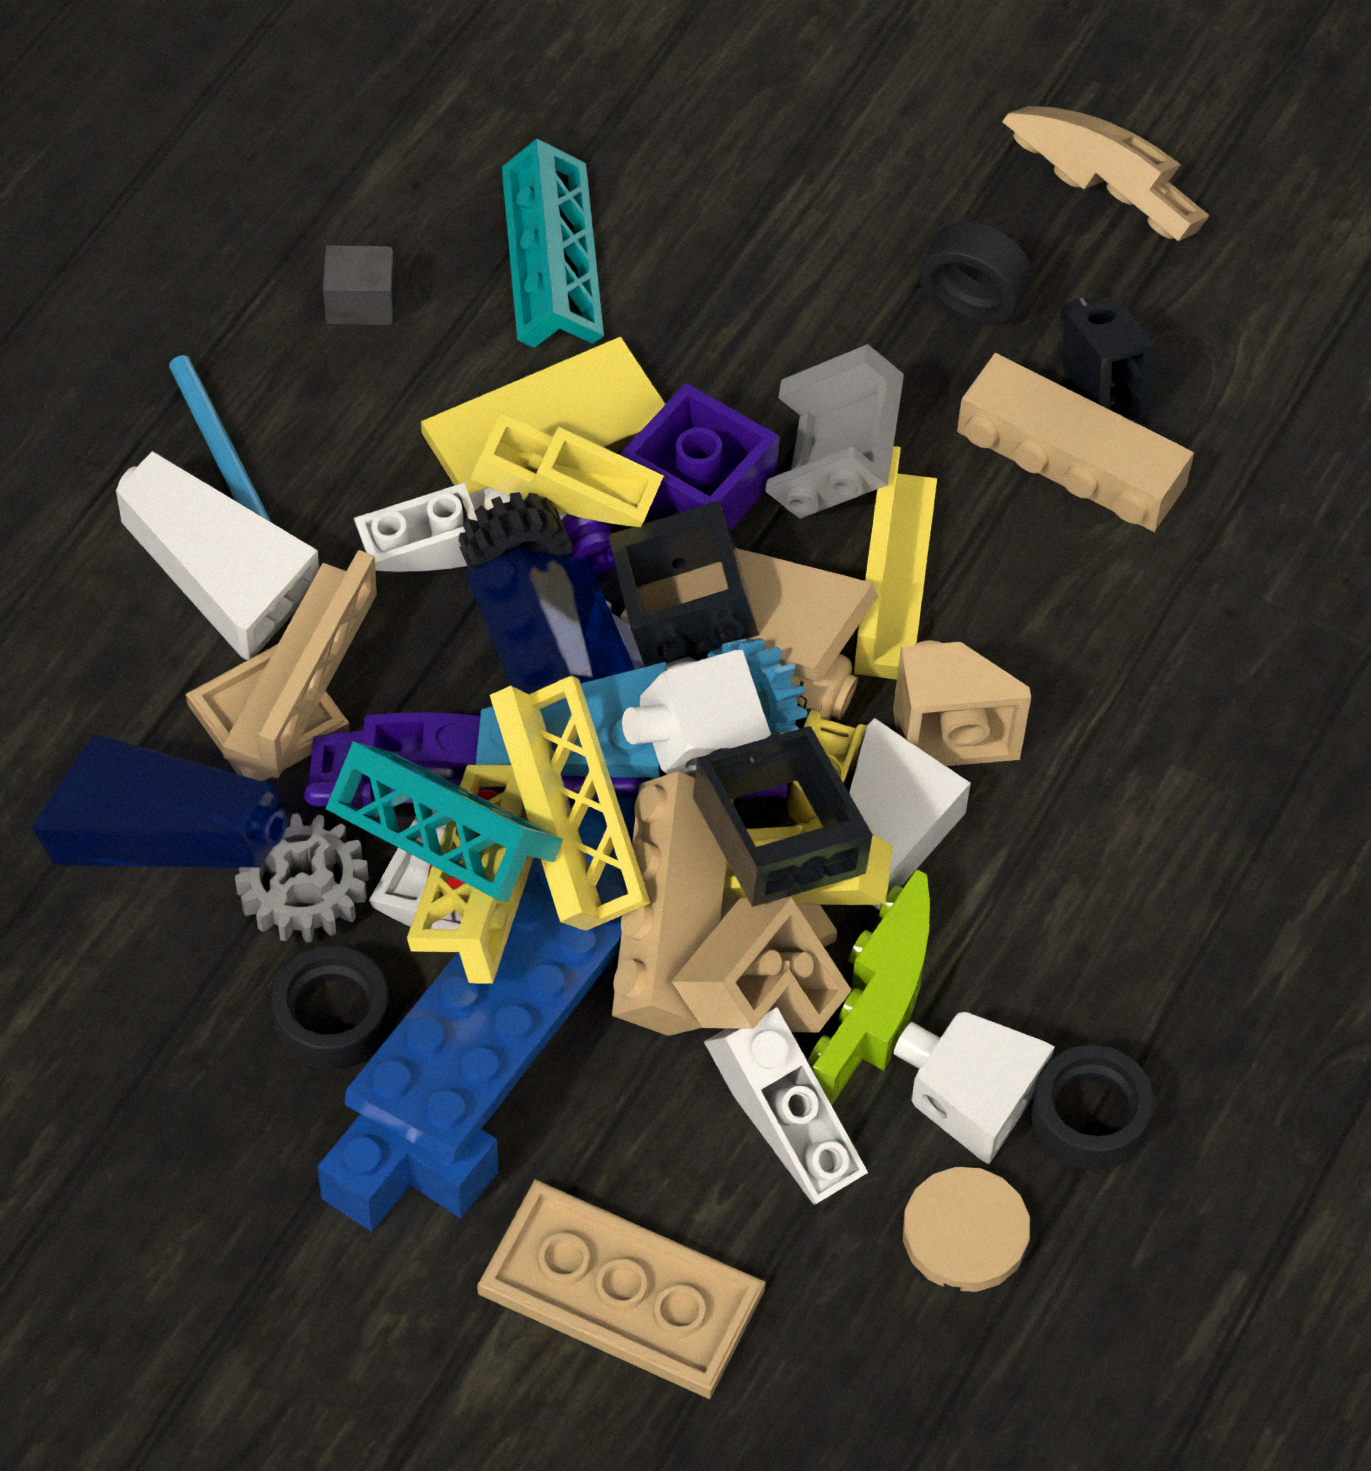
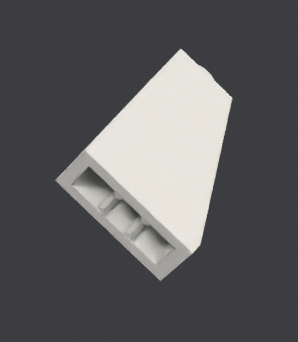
(905, 798)

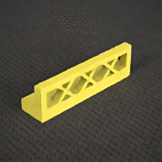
(896, 570)
(547, 804)
(484, 919)

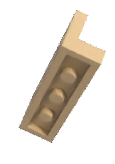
(302, 666)

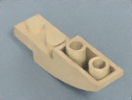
(1095, 150)

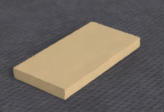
(794, 606)
(622, 1288)

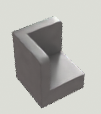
(358, 285)

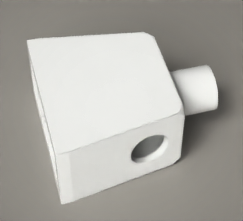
(697, 712)
(974, 1078)

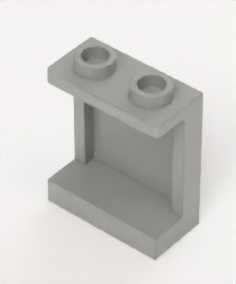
(843, 431)

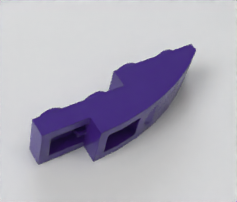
(432, 740)

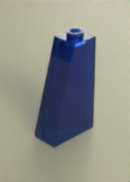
(157, 812)

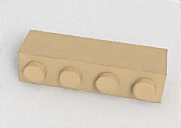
(1074, 442)
(685, 892)

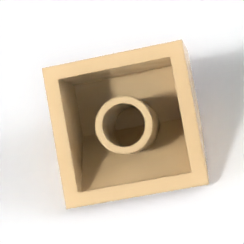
(959, 704)

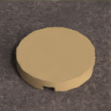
(966, 1229)

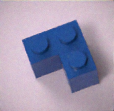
(376, 1166)

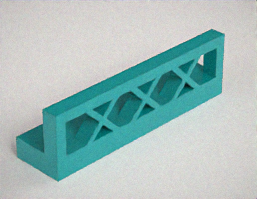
(538, 245)
(452, 803)

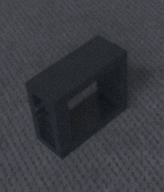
(669, 549)
(799, 861)

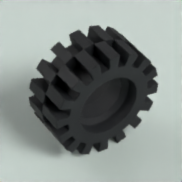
(511, 523)

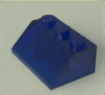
(547, 619)

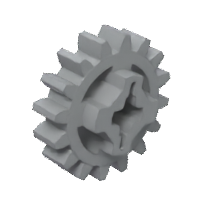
(303, 881)

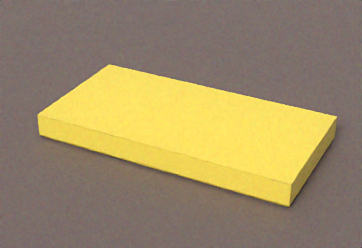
(592, 395)

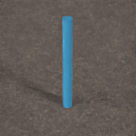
(216, 435)

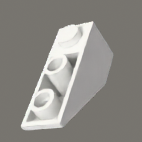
(787, 1104)

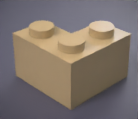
(758, 963)

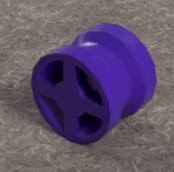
(590, 541)

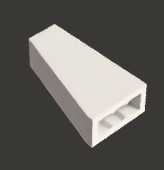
(218, 552)

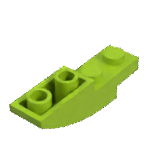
(883, 987)

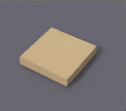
(223, 698)

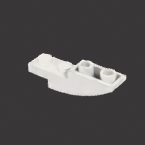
(424, 530)

